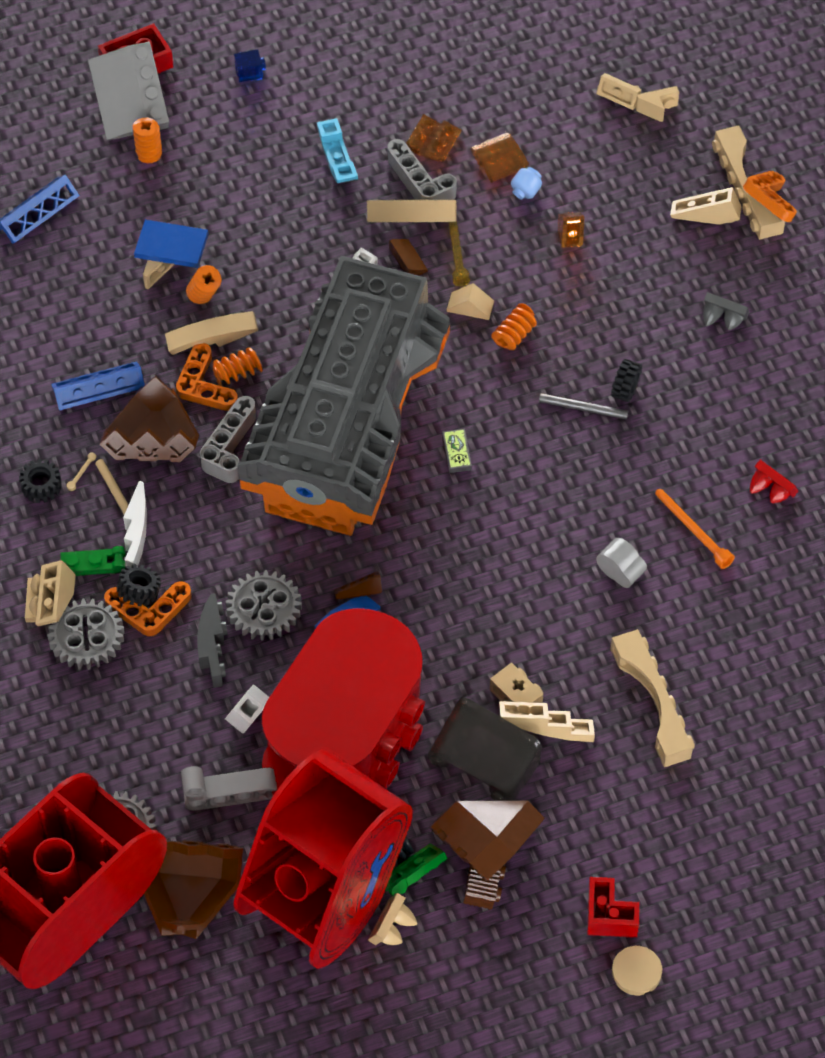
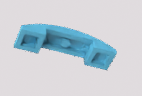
(335, 151)

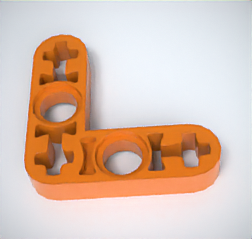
(764, 188)
(198, 386)
(147, 615)

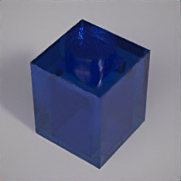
(249, 65)

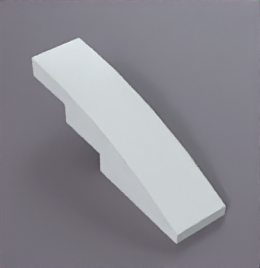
(135, 524)

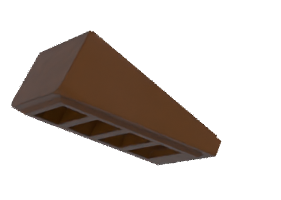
(364, 586)

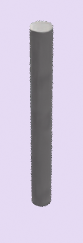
(583, 406)

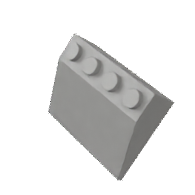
(127, 89)

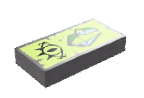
(457, 450)

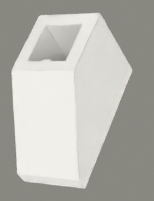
(247, 709)

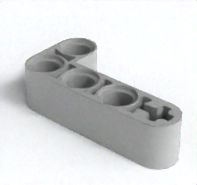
(415, 176)
(242, 416)
(227, 788)

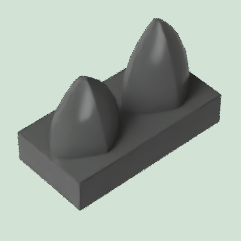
(716, 305)

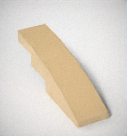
(411, 211)
(210, 331)
(555, 724)

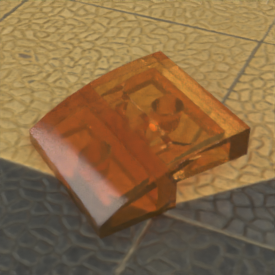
(433, 139)
(500, 157)

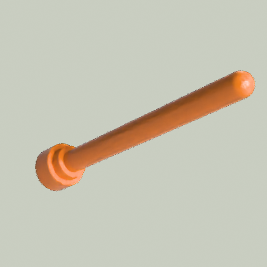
(722, 556)

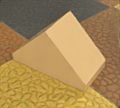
(471, 302)

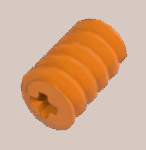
(147, 140)
(203, 284)
(514, 327)
(236, 365)

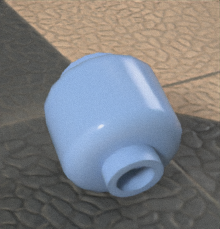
(526, 183)

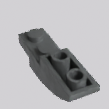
(211, 638)

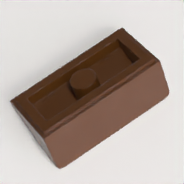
(407, 256)

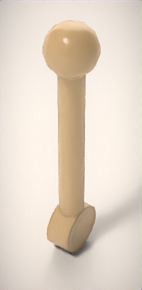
(71, 485)

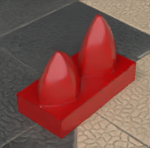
(764, 476)

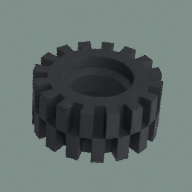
(626, 380)
(40, 470)
(139, 594)

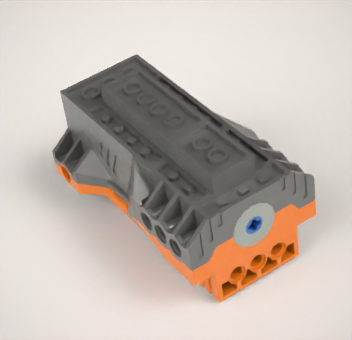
(336, 416)

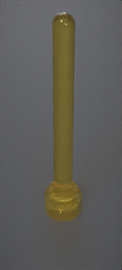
(460, 275)

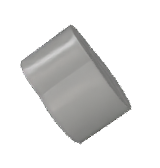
(621, 562)

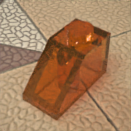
(571, 229)

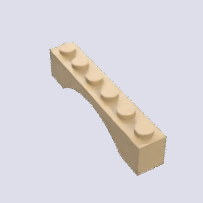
(731, 147)
(633, 657)

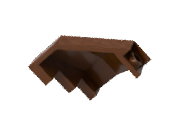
(151, 427)
(486, 831)
(193, 885)

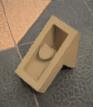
(654, 102)

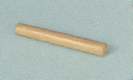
(111, 483)

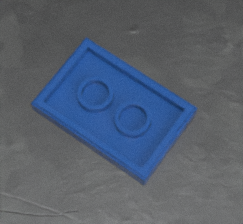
(171, 243)

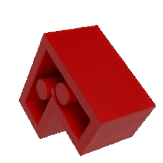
(610, 916)

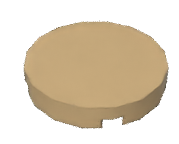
(637, 970)

